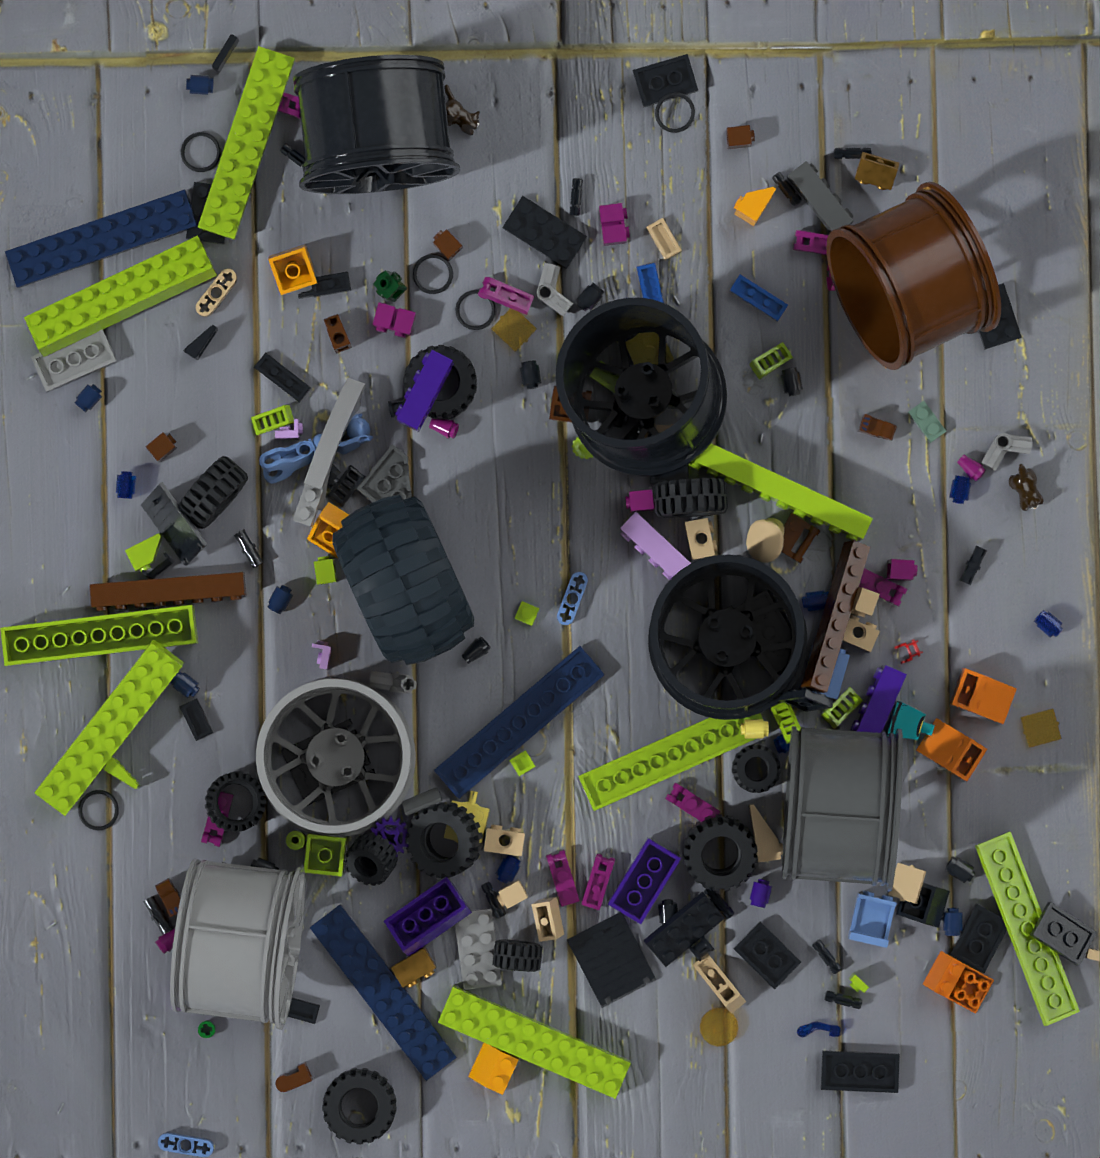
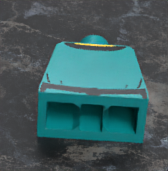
(910, 721)

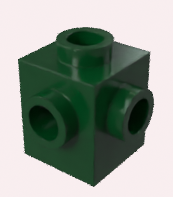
(389, 285)

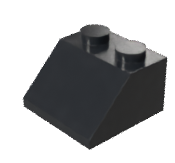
(928, 907)

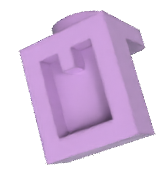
(287, 433)
(324, 657)

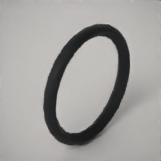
(675, 95)
(183, 152)
(438, 257)
(467, 325)
(98, 827)

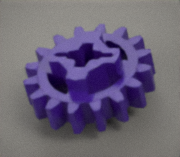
(396, 831)

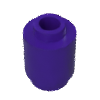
(760, 893)

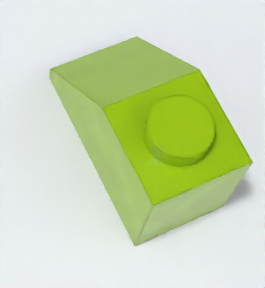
(144, 553)

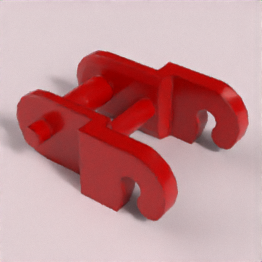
(908, 649)

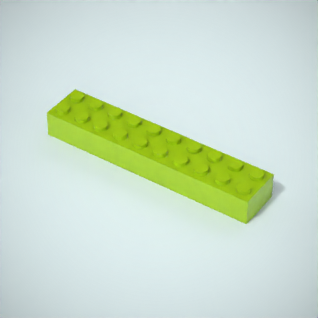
(120, 296)
(784, 492)
(98, 635)
(109, 727)
(534, 1042)

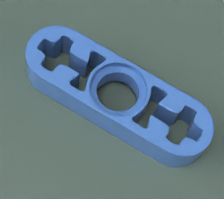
(568, 591)
(172, 1137)

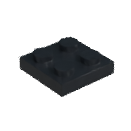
(806, 700)

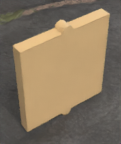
(907, 883)

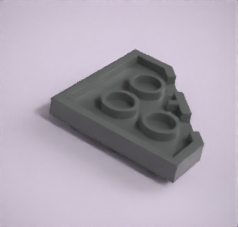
(388, 477)

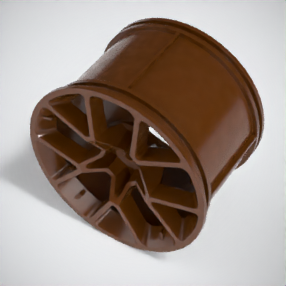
(914, 276)

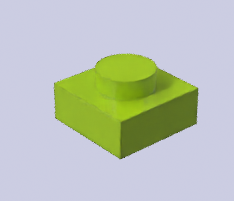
(527, 613)
(522, 763)
(857, 983)

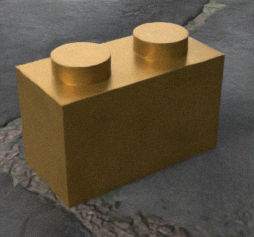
(876, 171)
(414, 967)

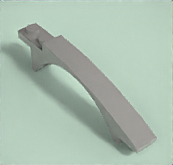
(317, 477)

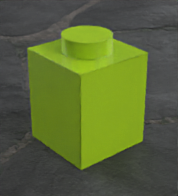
(325, 570)

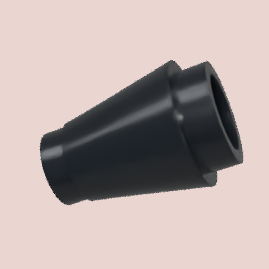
(477, 649)

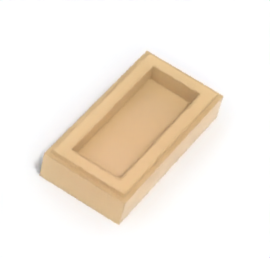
(663, 239)

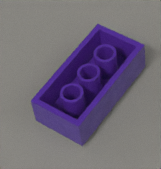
(425, 390)
(880, 700)
(644, 880)
(427, 916)

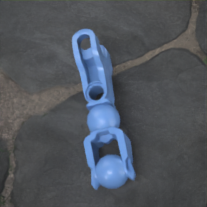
(291, 458)

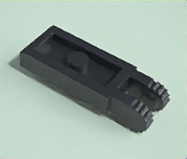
(329, 285)

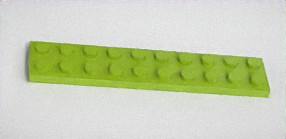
(246, 143)
(662, 760)
(1020, 915)

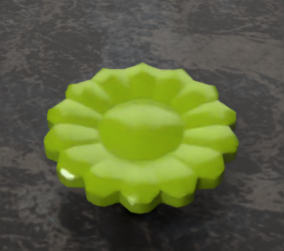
(580, 450)

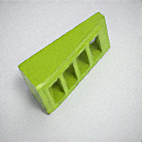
(759, 372)
(289, 419)
(783, 711)
(840, 718)
(116, 769)

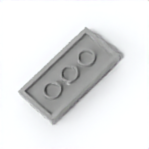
(74, 361)
(476, 950)

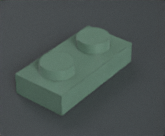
(927, 421)

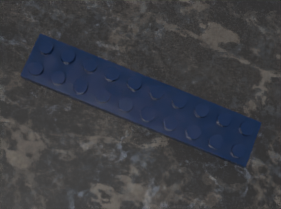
(101, 238)
(519, 722)
(383, 992)

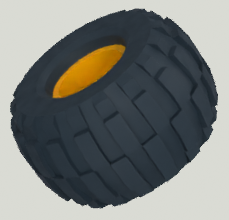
(402, 580)

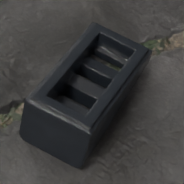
(199, 345)
(350, 469)

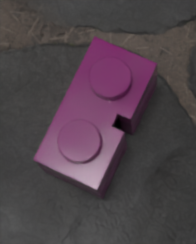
(613, 224)
(394, 320)
(640, 501)
(901, 569)

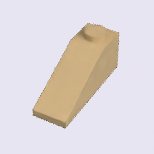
(766, 841)
(719, 983)

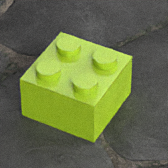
(325, 854)

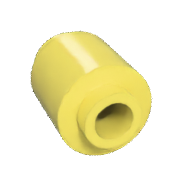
(754, 729)

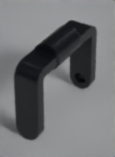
(160, 568)

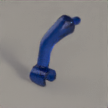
(805, 1030)

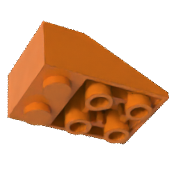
(983, 696)
(952, 750)
(958, 982)

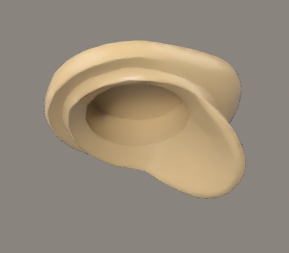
(765, 539)

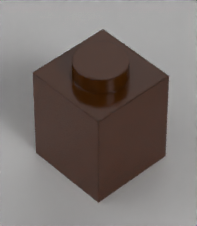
(739, 137)
(447, 244)
(162, 446)

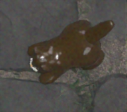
(458, 115)
(1025, 485)

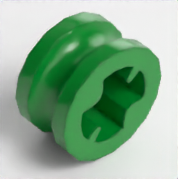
(209, 1024)

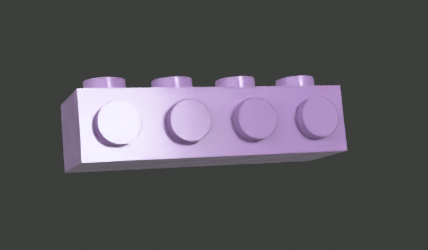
(654, 545)

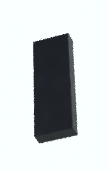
(282, 377)

